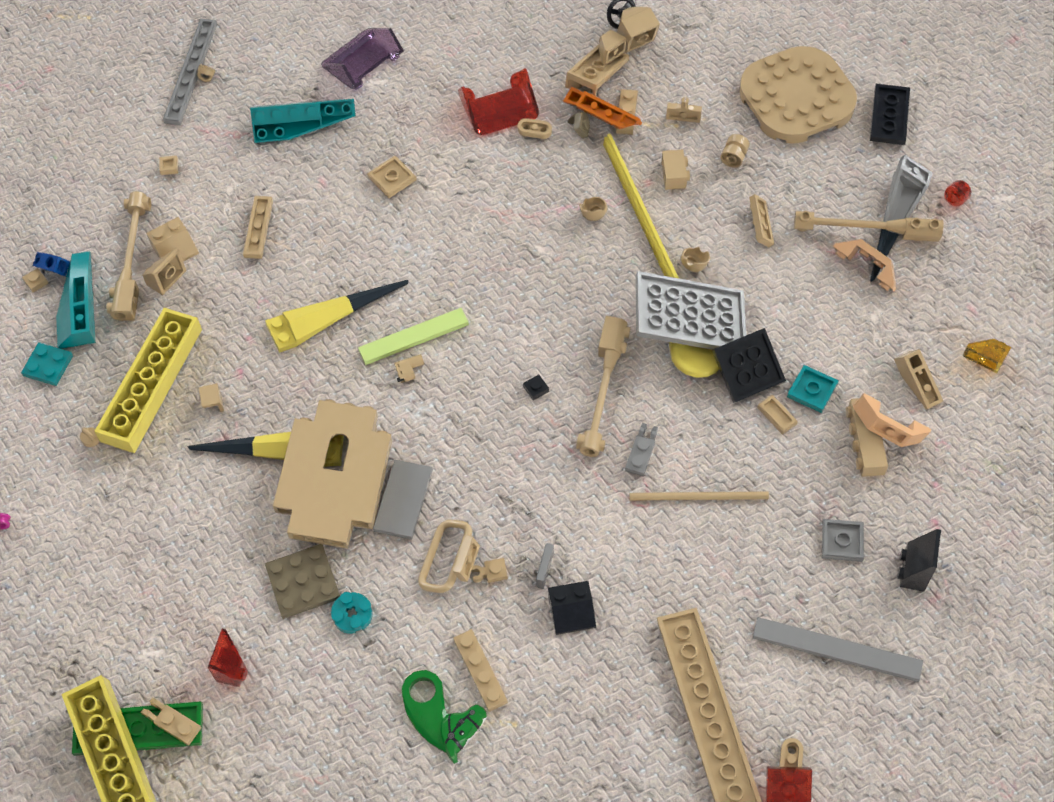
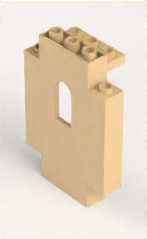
(327, 501)

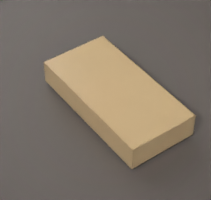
(777, 414)

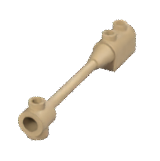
(910, 228)
(126, 290)
(610, 348)

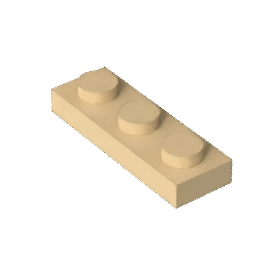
(628, 103)
(761, 221)

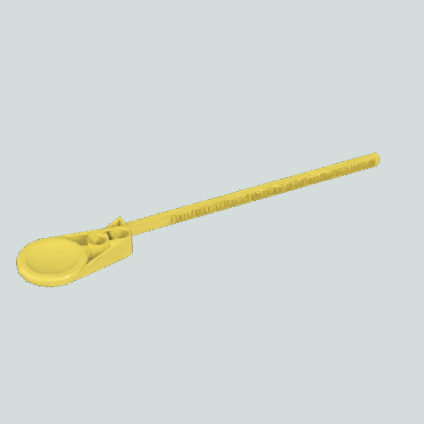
(688, 359)

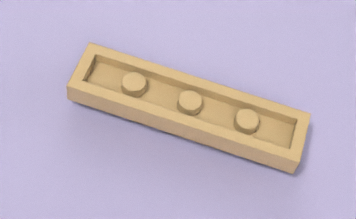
(258, 227)
(480, 670)

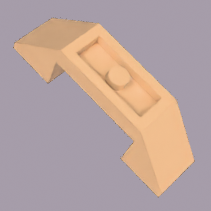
(850, 248)
(868, 411)

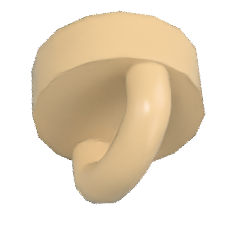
(203, 69)
(89, 437)

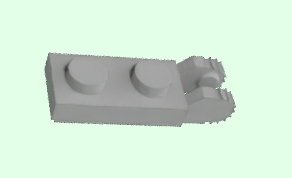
(641, 451)

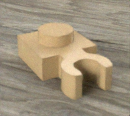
(494, 571)

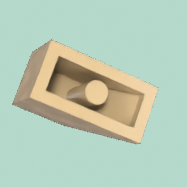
(611, 46)

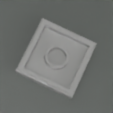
(842, 540)

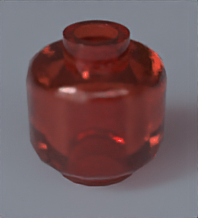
(957, 193)

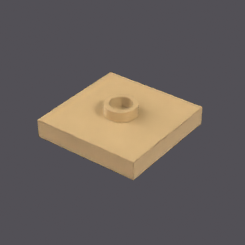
(391, 176)

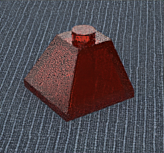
(226, 662)

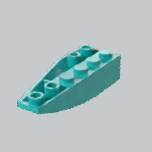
(296, 119)
(76, 306)

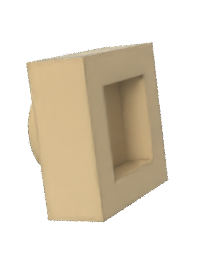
(168, 165)
(35, 280)

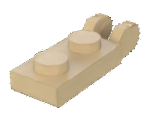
(173, 722)

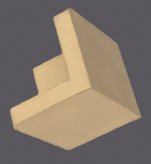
(211, 396)

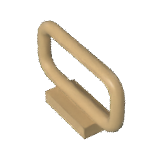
(463, 561)

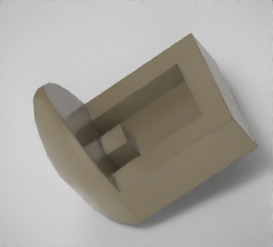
(581, 124)

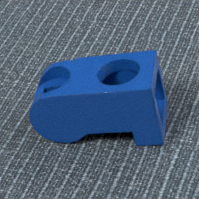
(51, 263)

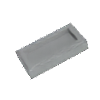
(545, 565)

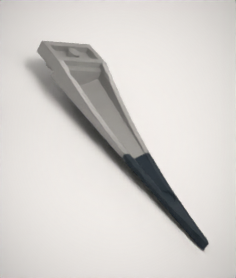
(906, 190)

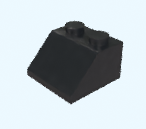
(571, 607)

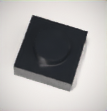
(536, 387)

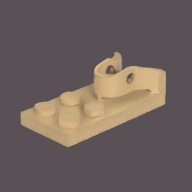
(591, 71)

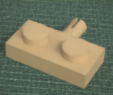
(683, 111)

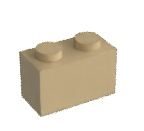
(674, 169)

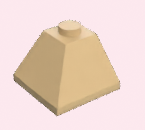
(165, 272)

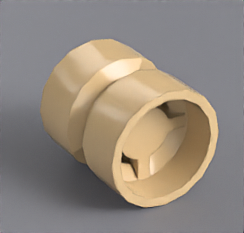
(735, 150)

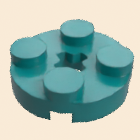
(356, 622)

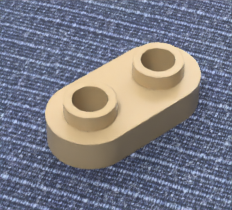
(536, 128)
(788, 759)

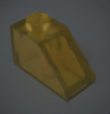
(987, 353)

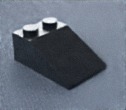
(919, 561)

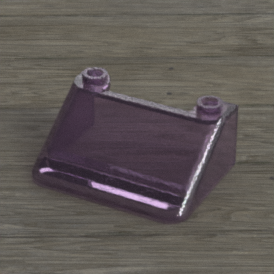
(363, 55)

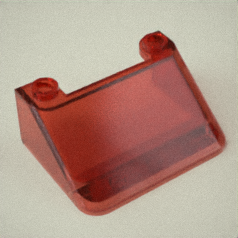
(501, 108)

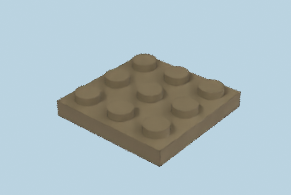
(302, 581)

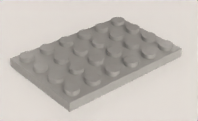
(688, 311)

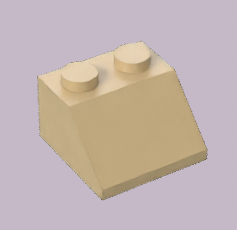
(172, 236)

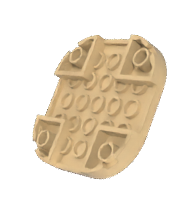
(798, 93)

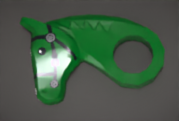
(442, 730)

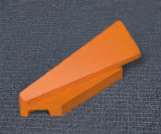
(600, 109)

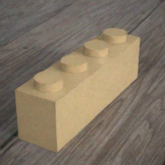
(868, 445)

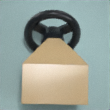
(636, 23)

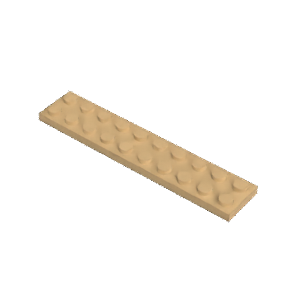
(707, 708)

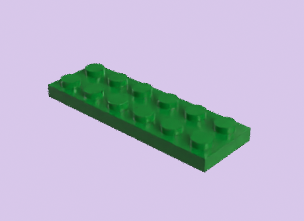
(147, 734)

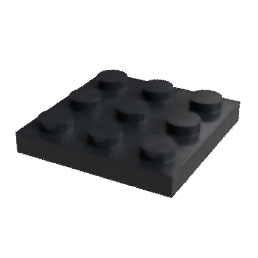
(748, 365)

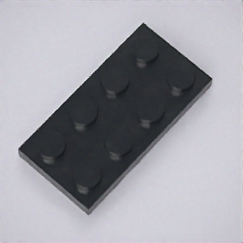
(890, 114)

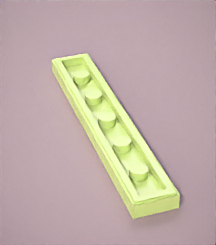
(413, 336)

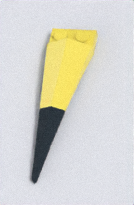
(304, 322)
(269, 446)

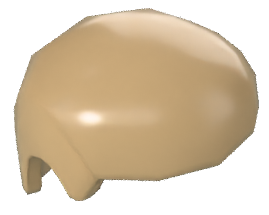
(593, 208)
(695, 259)

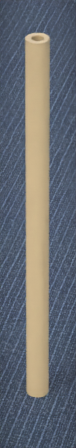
(699, 496)

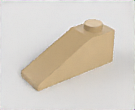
(918, 377)

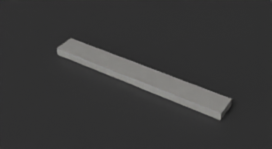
(188, 74)
(838, 649)

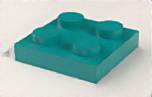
(47, 364)
(812, 388)

